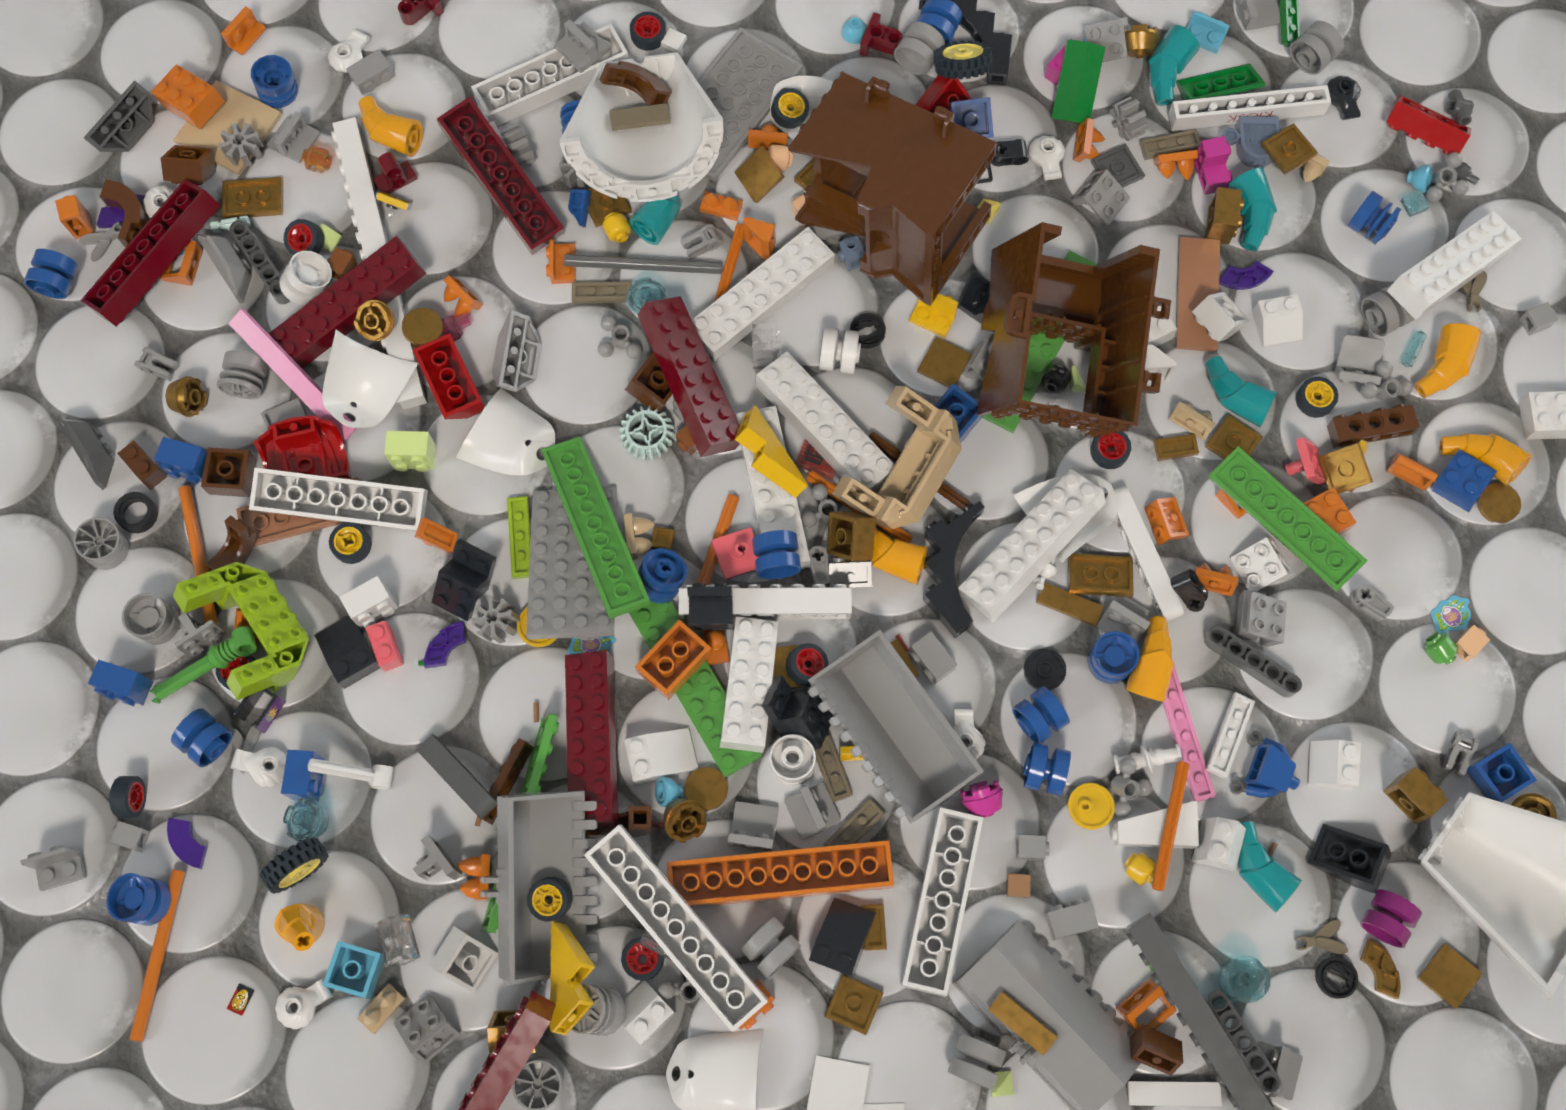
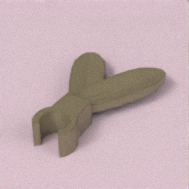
(1473, 291)
(1321, 939)

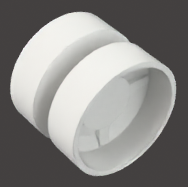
(305, 277)
(837, 350)
(792, 760)

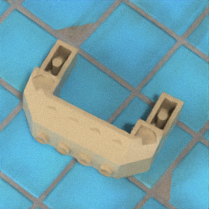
(918, 469)

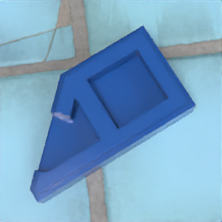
(579, 205)

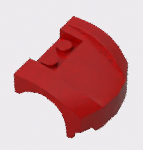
(304, 447)

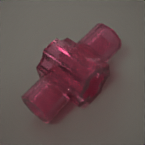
(455, 325)

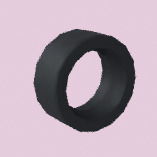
(127, 500)

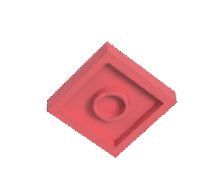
(1308, 462)
(735, 553)

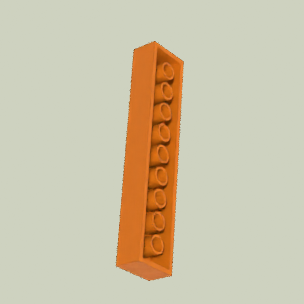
(783, 874)

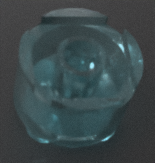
(1250, 969)

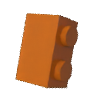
(74, 216)

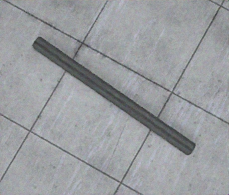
(643, 264)

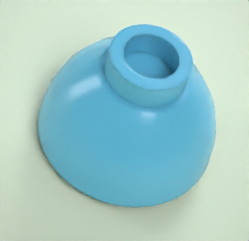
(853, 30)
(1421, 178)
(667, 791)

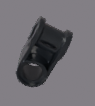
(1011, 152)
(1190, 589)

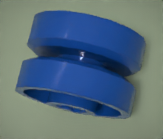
(662, 574)

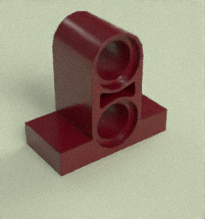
(418, 9)
(883, 42)
(393, 174)

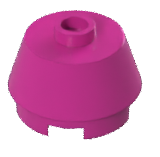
(983, 798)

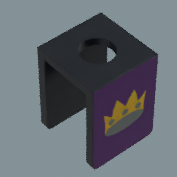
(269, 713)

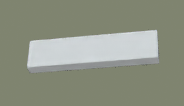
(1230, 735)
(1174, 1093)

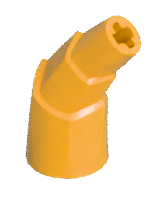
(391, 130)
(1453, 358)
(1492, 451)
(898, 557)
(1155, 663)
(300, 925)

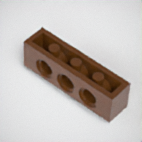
(1343, 436)

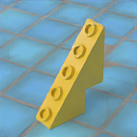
(770, 455)
(568, 970)

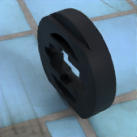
(872, 320)
(1351, 977)

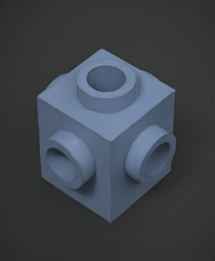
(851, 252)

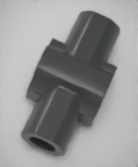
(1460, 107)

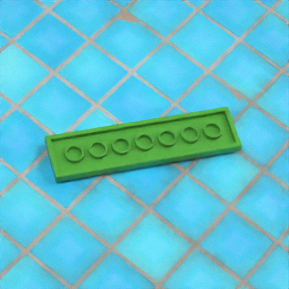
(1287, 519)

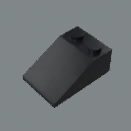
(347, 652)
(1350, 858)
(842, 937)

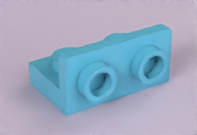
(1208, 31)

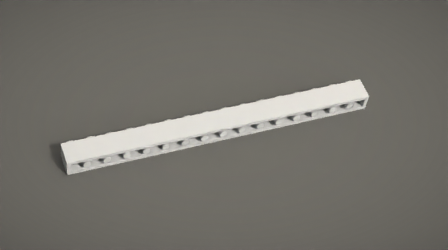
(372, 236)

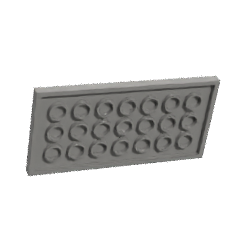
(742, 89)
(560, 587)

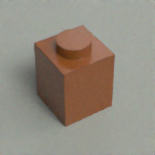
(341, 262)
(685, 441)

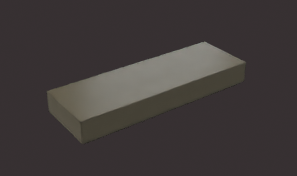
(639, 117)
(1170, 143)
(600, 292)
(832, 771)
(857, 825)

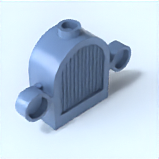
(1248, 137)

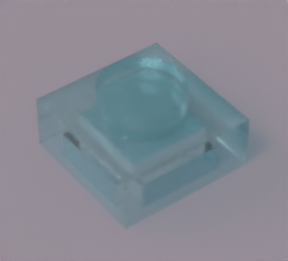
(1414, 203)

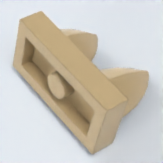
(1314, 167)
(1192, 421)
(633, 527)
(381, 1008)

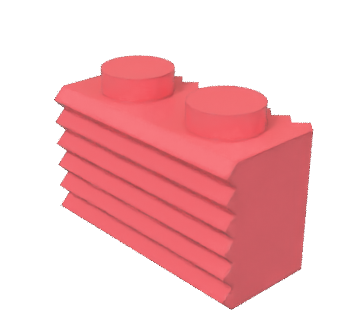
(384, 646)

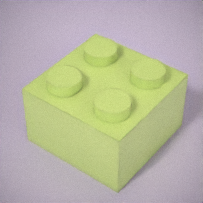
(410, 450)

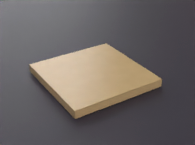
(237, 109)

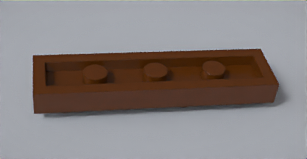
(508, 774)

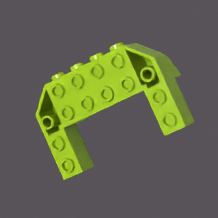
(265, 612)

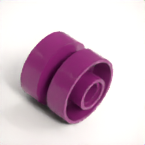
(1391, 918)

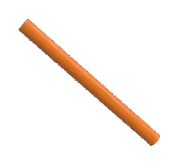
(195, 543)
(156, 960)

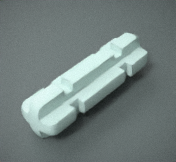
(217, 226)

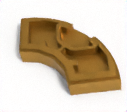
(1383, 968)

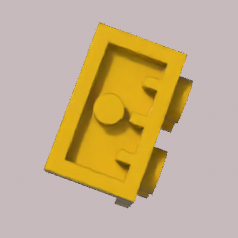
(937, 317)

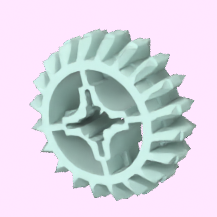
(629, 436)

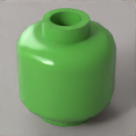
(1440, 648)

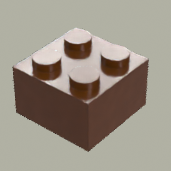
(188, 163)
(650, 385)
(228, 472)

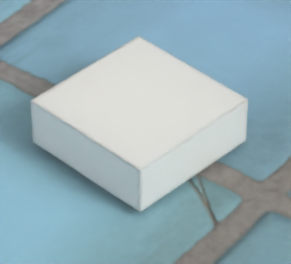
(673, 40)

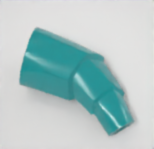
(1170, 59)
(1257, 207)
(655, 219)
(1239, 396)
(1263, 872)

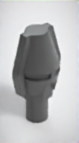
(1464, 173)

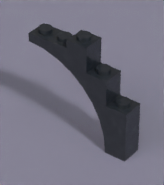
(980, 27)
(944, 597)

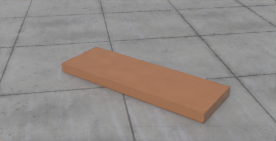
(1196, 280)
(275, 527)

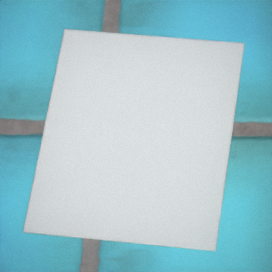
(837, 1085)

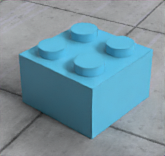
(354, 970)

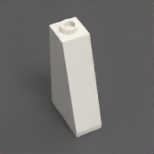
(1148, 829)

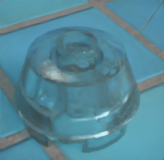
(644, 291)
(306, 819)

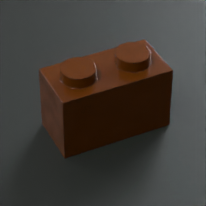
(142, 465)
(1156, 1049)

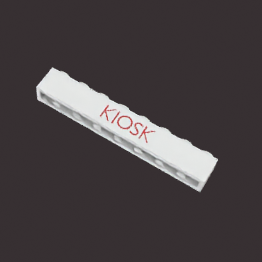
(1227, 109)

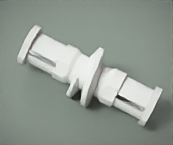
(1151, 757)

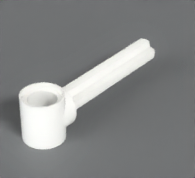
(378, 776)

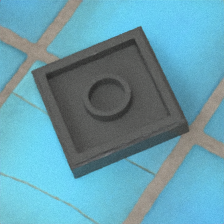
(1120, 164)

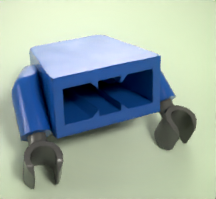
(1269, 771)

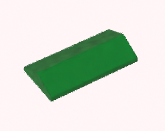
(1078, 81)
(1220, 83)

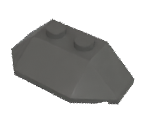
(123, 122)
(90, 449)

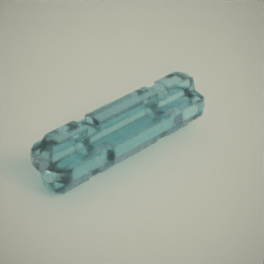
(1414, 348)

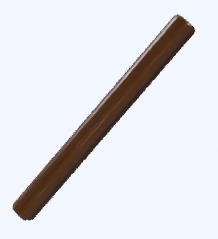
(944, 490)

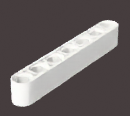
(1145, 556)

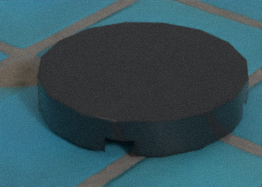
(1044, 669)

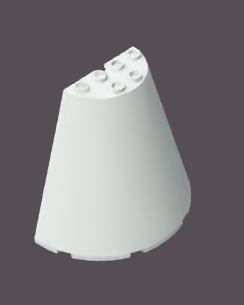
(647, 160)
(1510, 879)

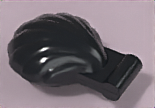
(1343, 95)

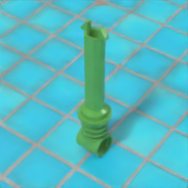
(218, 656)

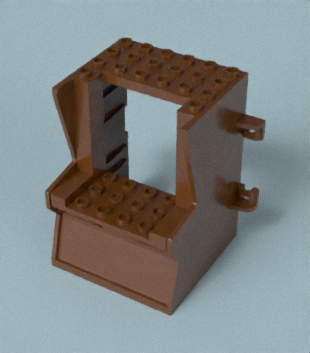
(895, 180)
(1095, 307)

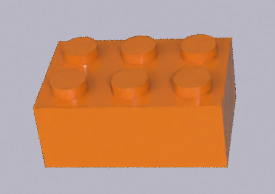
(188, 96)
(1332, 511)
(673, 659)

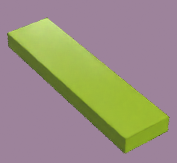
(519, 536)

